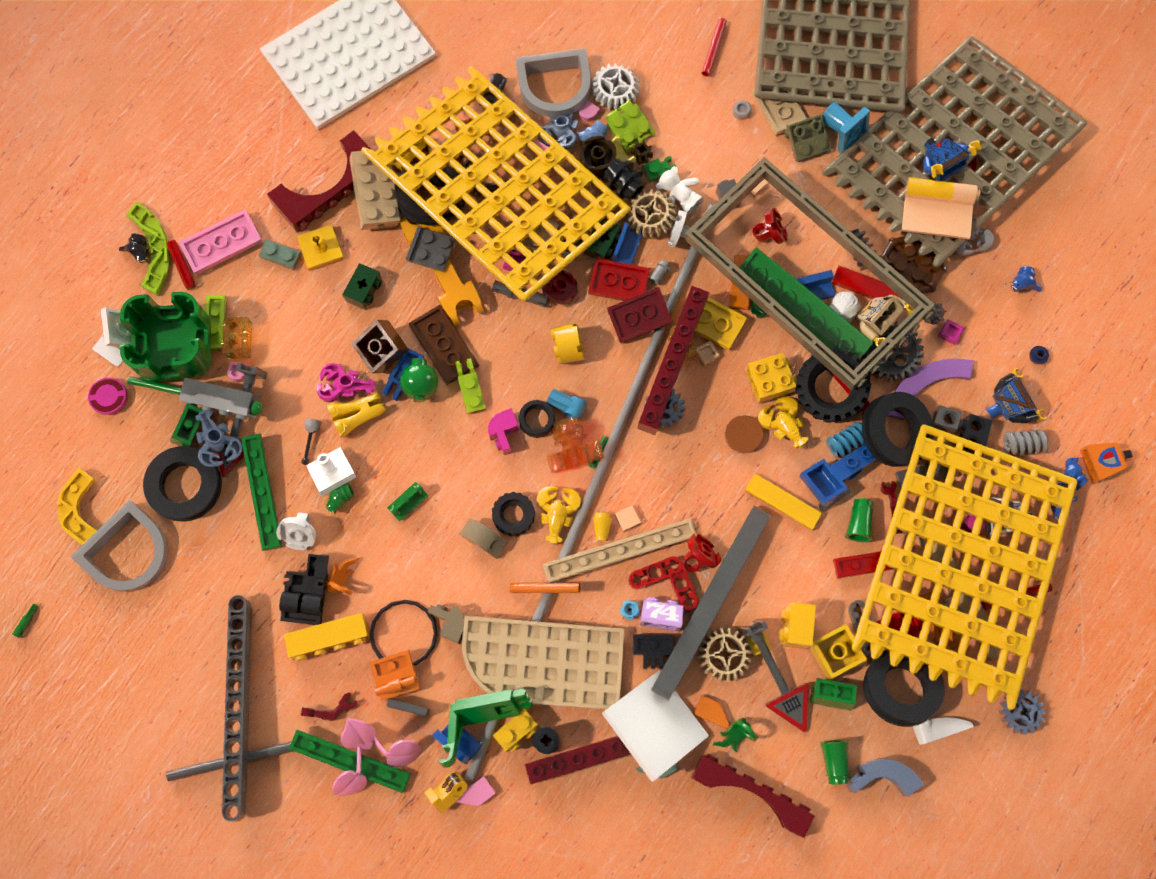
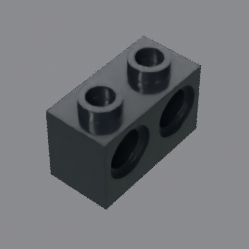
(980, 436)

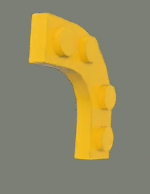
(69, 503)

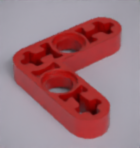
(672, 575)

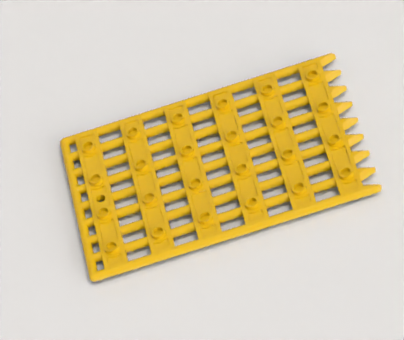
(507, 193)
(972, 545)

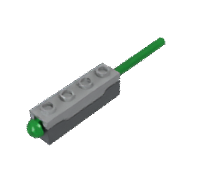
(210, 397)

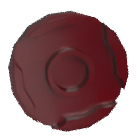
(561, 288)

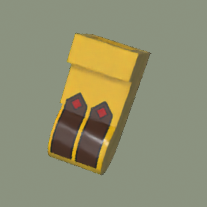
(447, 792)

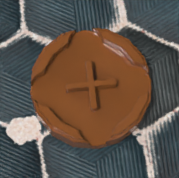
(744, 434)

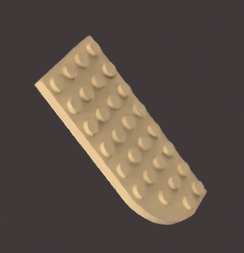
(546, 659)

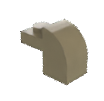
(483, 537)
(453, 623)

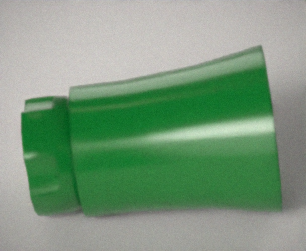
(860, 521)
(836, 761)

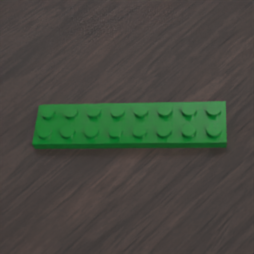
(804, 305)

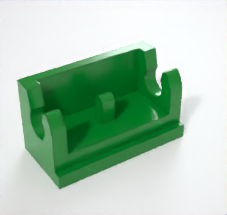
(834, 694)

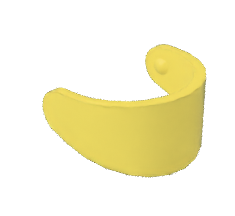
(620, 151)

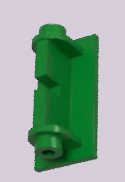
(407, 501)

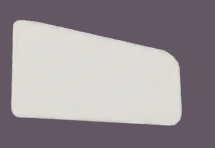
(110, 353)

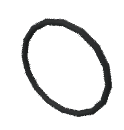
(410, 603)

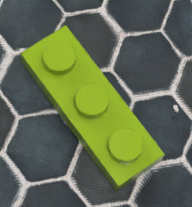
(216, 310)

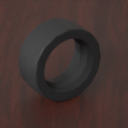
(532, 405)

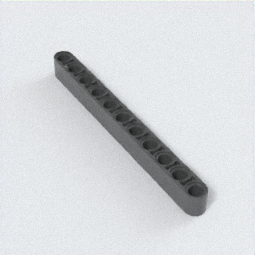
(710, 603)
(242, 714)

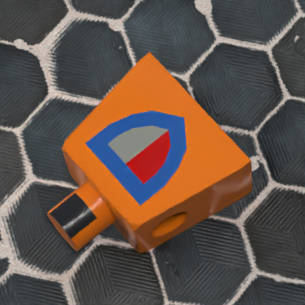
(1104, 460)

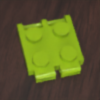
(629, 125)

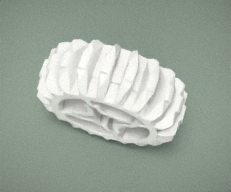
(608, 80)

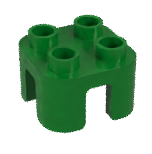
(166, 339)

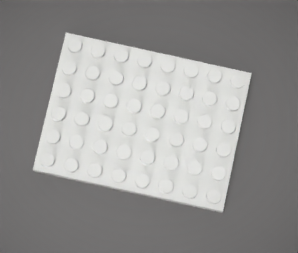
(346, 56)

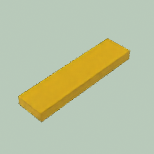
(783, 502)

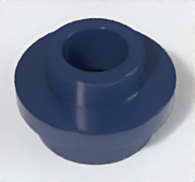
(1034, 356)

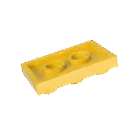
(720, 324)

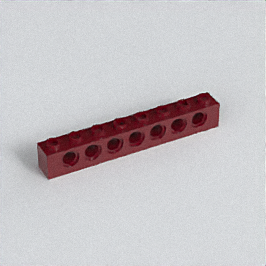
(673, 360)

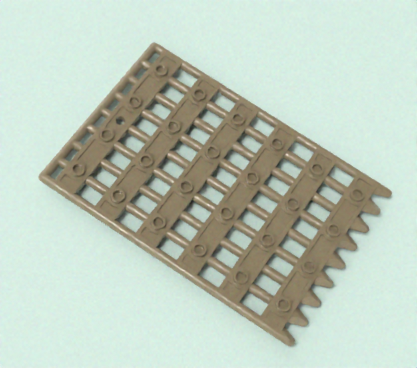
(834, 54)
(958, 130)

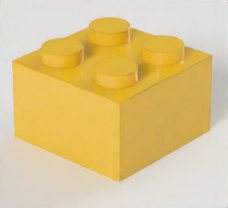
(798, 625)
(835, 652)

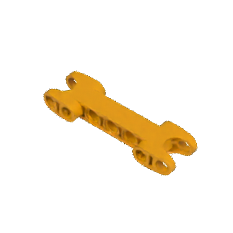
(455, 293)

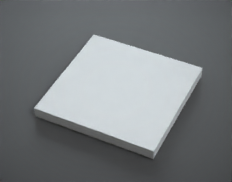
(654, 728)

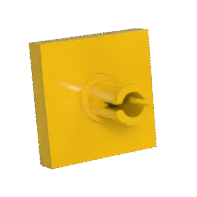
(320, 247)

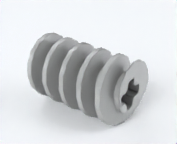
(1025, 440)

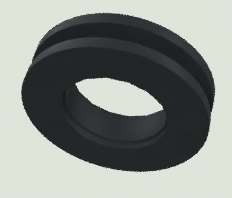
(414, 212)
(874, 427)
(156, 476)
(892, 710)

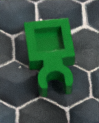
(655, 168)

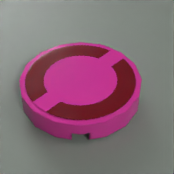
(107, 396)

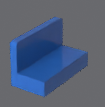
(627, 245)
(819, 284)
(467, 746)

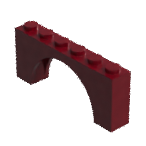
(303, 209)

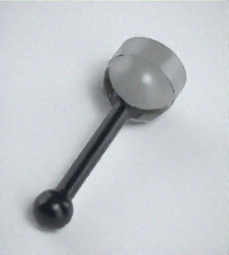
(311, 426)

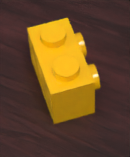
(515, 731)

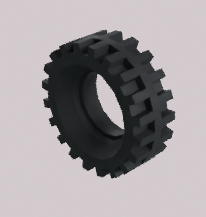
(826, 411)

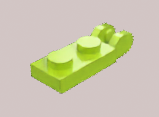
(470, 388)

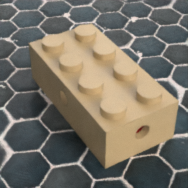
(373, 193)

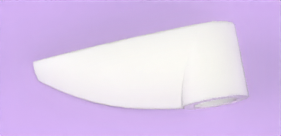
(939, 728)

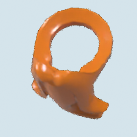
(339, 576)

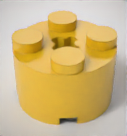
(568, 343)

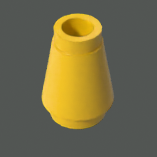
(602, 525)

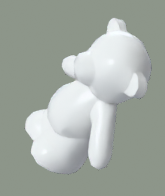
(679, 190)

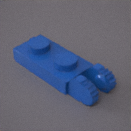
(394, 377)

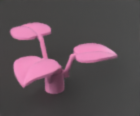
(363, 735)

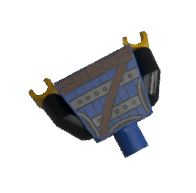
(1014, 401)

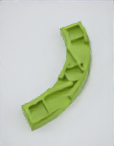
(157, 241)

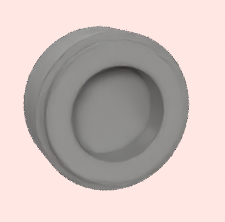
(741, 110)

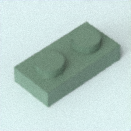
(280, 254)

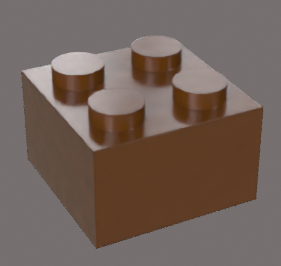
(380, 346)

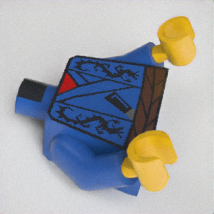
(947, 157)

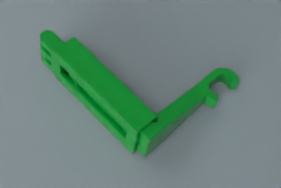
(479, 710)

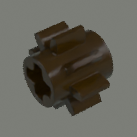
(642, 148)

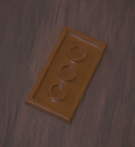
(442, 343)

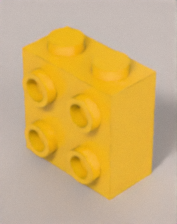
(771, 377)

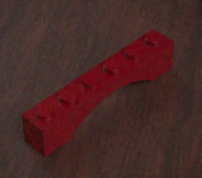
(791, 817)

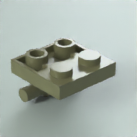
(807, 137)

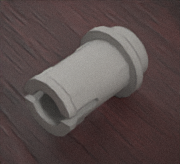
(659, 272)

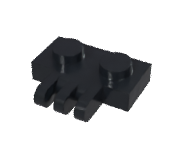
(652, 648)

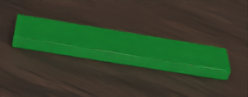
(261, 491)
(347, 760)

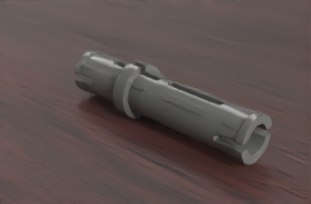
(537, 299)

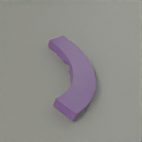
(931, 373)

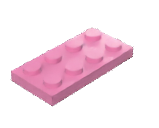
(220, 242)

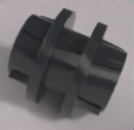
(622, 178)

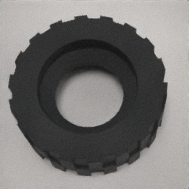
(513, 499)

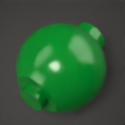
(419, 380)

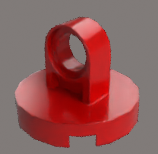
(772, 226)
(702, 551)

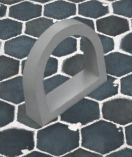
(552, 62)
(107, 532)

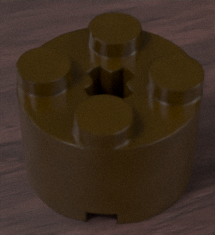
(597, 155)

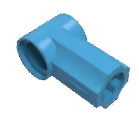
(571, 406)

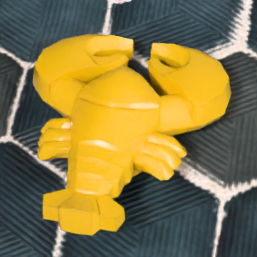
(784, 421)
(557, 511)

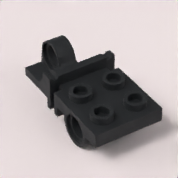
(303, 593)

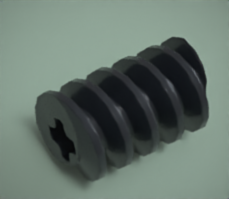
(539, 735)

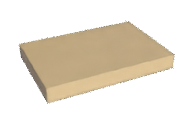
(779, 112)

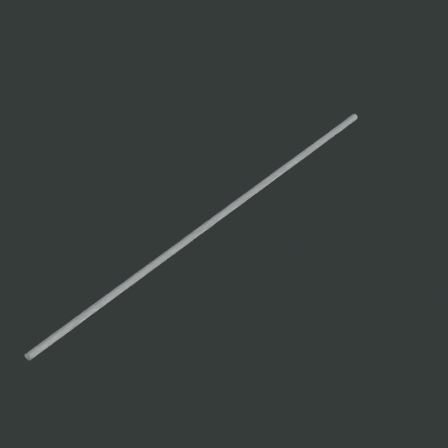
(597, 476)

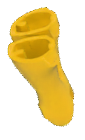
(366, 409)

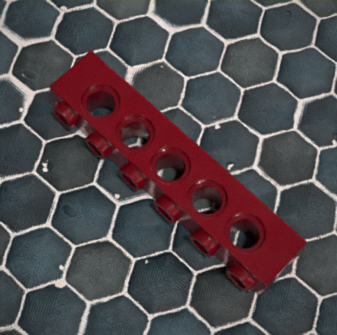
(575, 759)

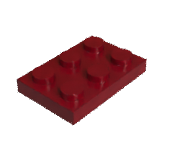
(639, 315)

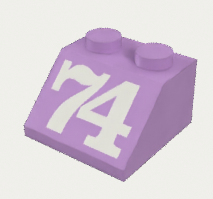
(661, 615)

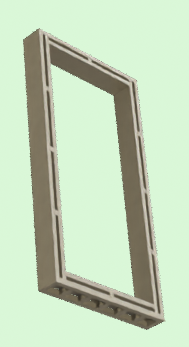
(766, 170)

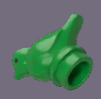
(338, 497)

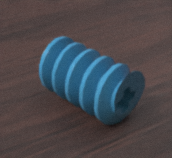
(846, 438)

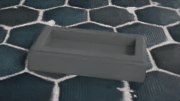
(408, 707)

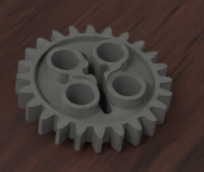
(890, 367)

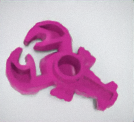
(345, 383)

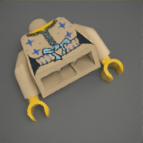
(880, 315)

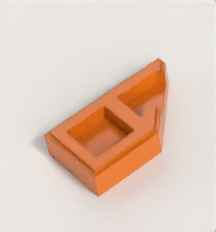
(711, 711)

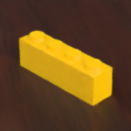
(326, 636)

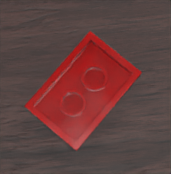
(617, 280)

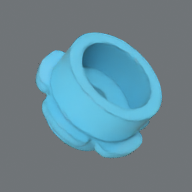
(629, 604)

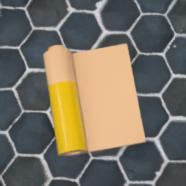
(939, 208)

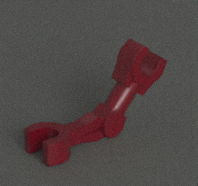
(893, 501)
(333, 714)

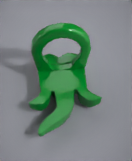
(736, 733)

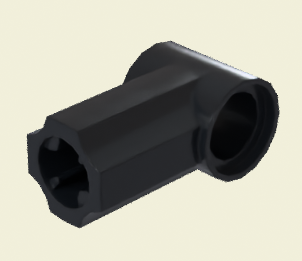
(499, 82)

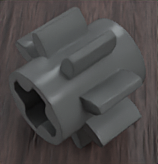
(938, 314)

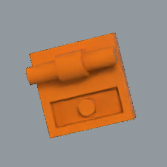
(394, 675)

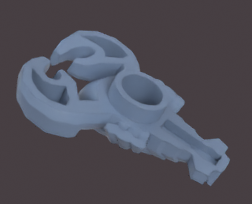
(561, 128)
(215, 441)

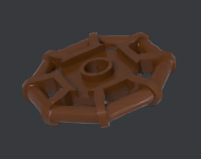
(922, 263)

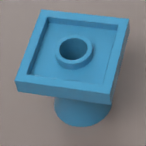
(848, 127)

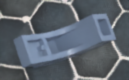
(899, 774)

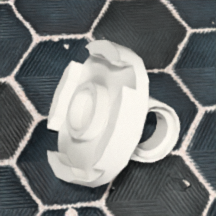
(678, 228)
(297, 532)

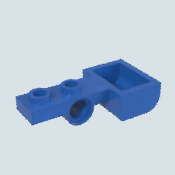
(827, 481)

